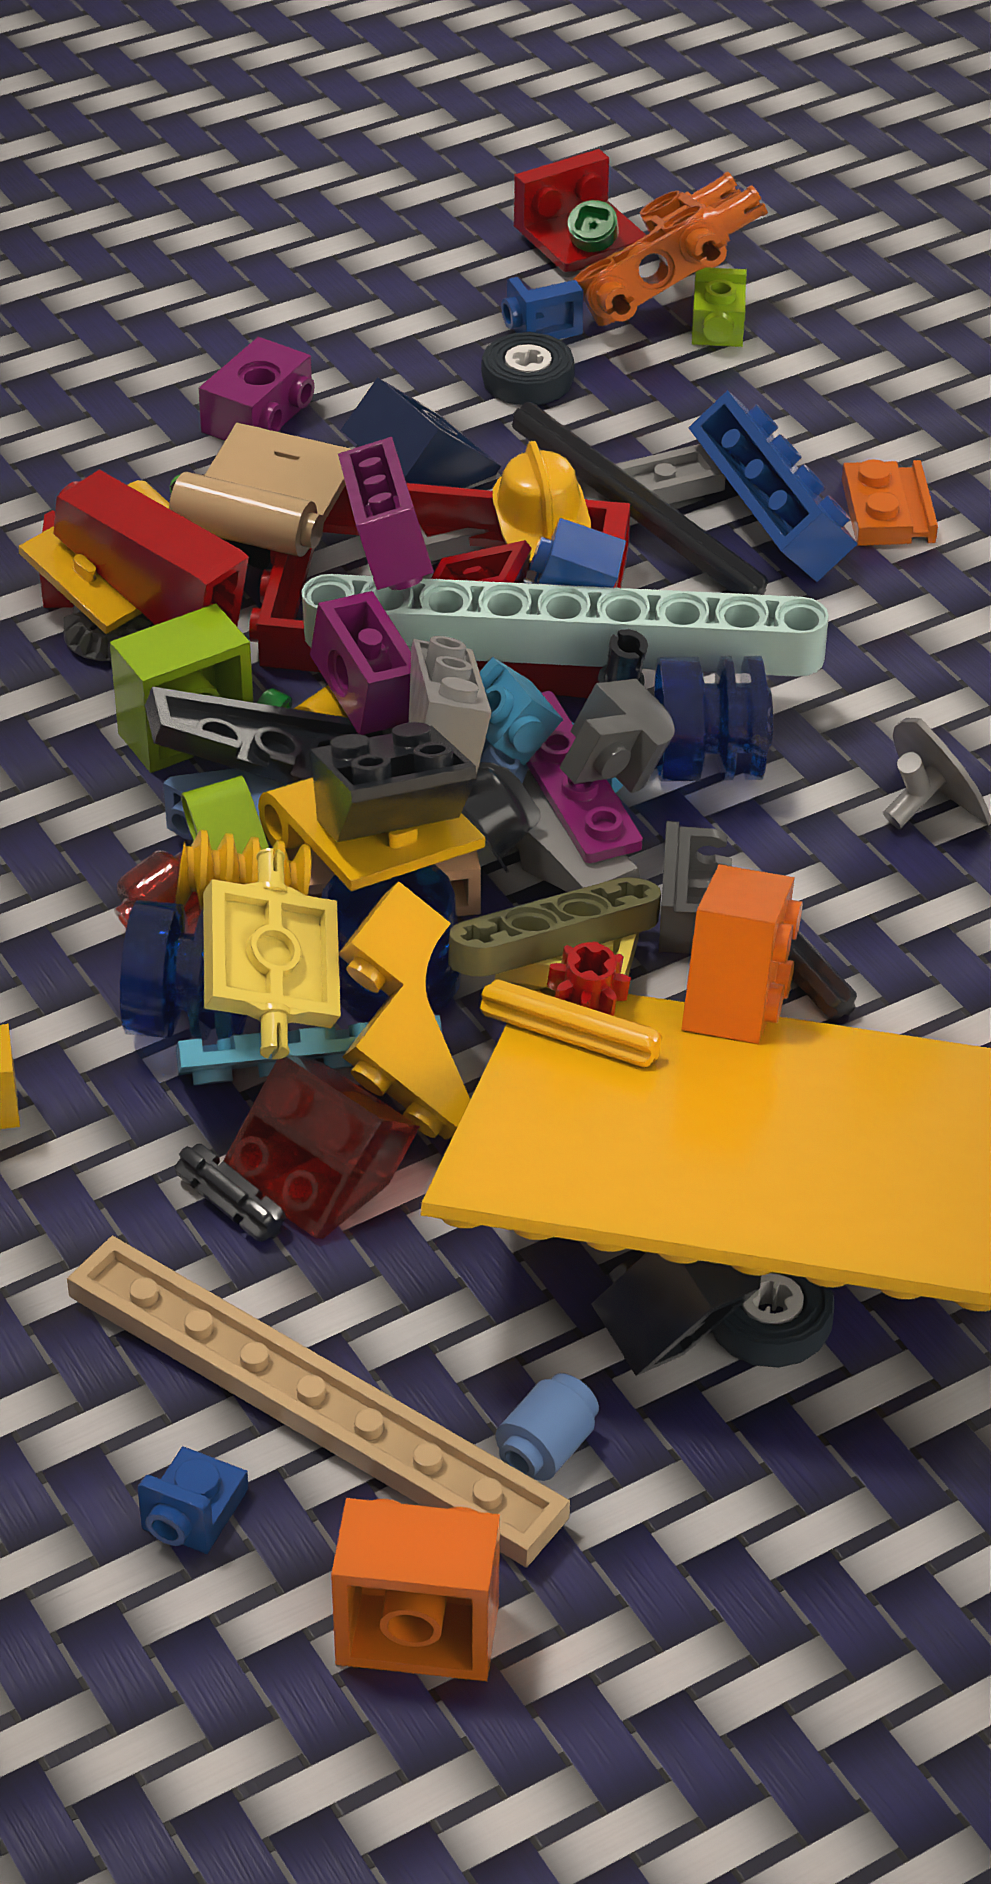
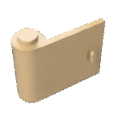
(264, 490)

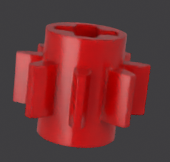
(590, 977)

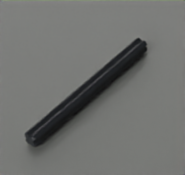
(645, 506)

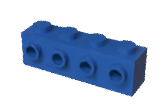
(772, 485)

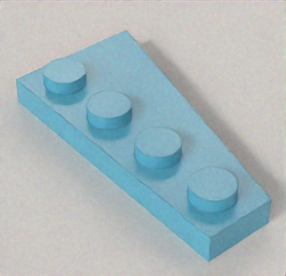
(215, 1062)

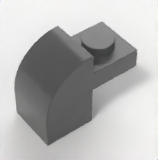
(618, 735)

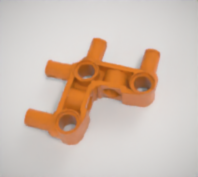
(687, 236)

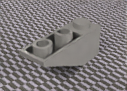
(449, 694)

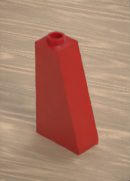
(148, 550)

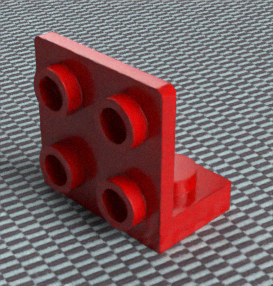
(549, 195)

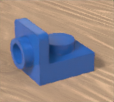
(544, 310)
(191, 1500)

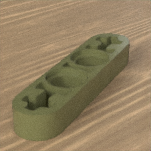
(545, 926)

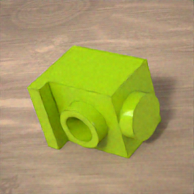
(719, 307)

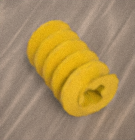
(202, 864)

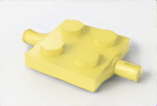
(271, 954)

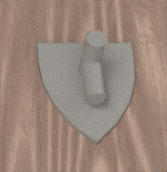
(928, 767)

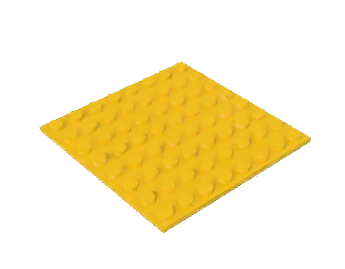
(777, 1156)

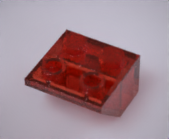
(318, 1144)

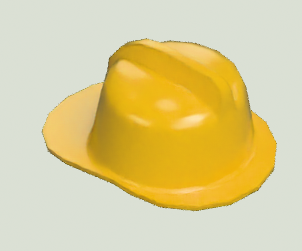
(535, 494)

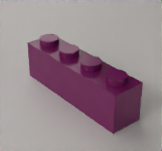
(385, 515)

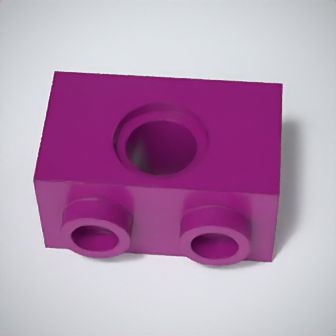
(257, 389)
(363, 661)

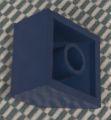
(425, 442)

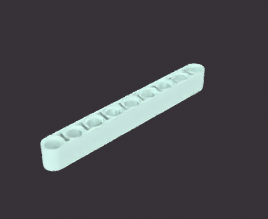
(577, 621)

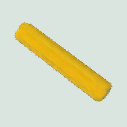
(571, 1023)

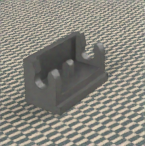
(685, 882)

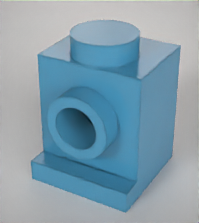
(520, 713)

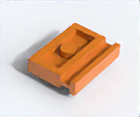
(888, 502)

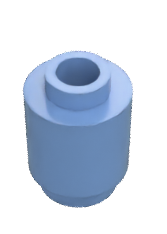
(547, 1426)

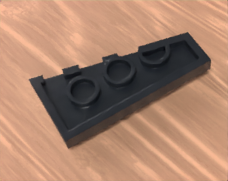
(243, 733)

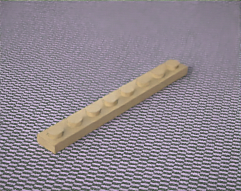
(315, 1396)

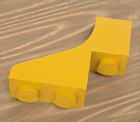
(402, 1043)

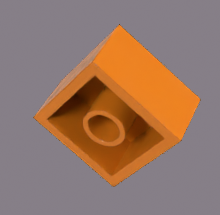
(741, 954)
(416, 1588)

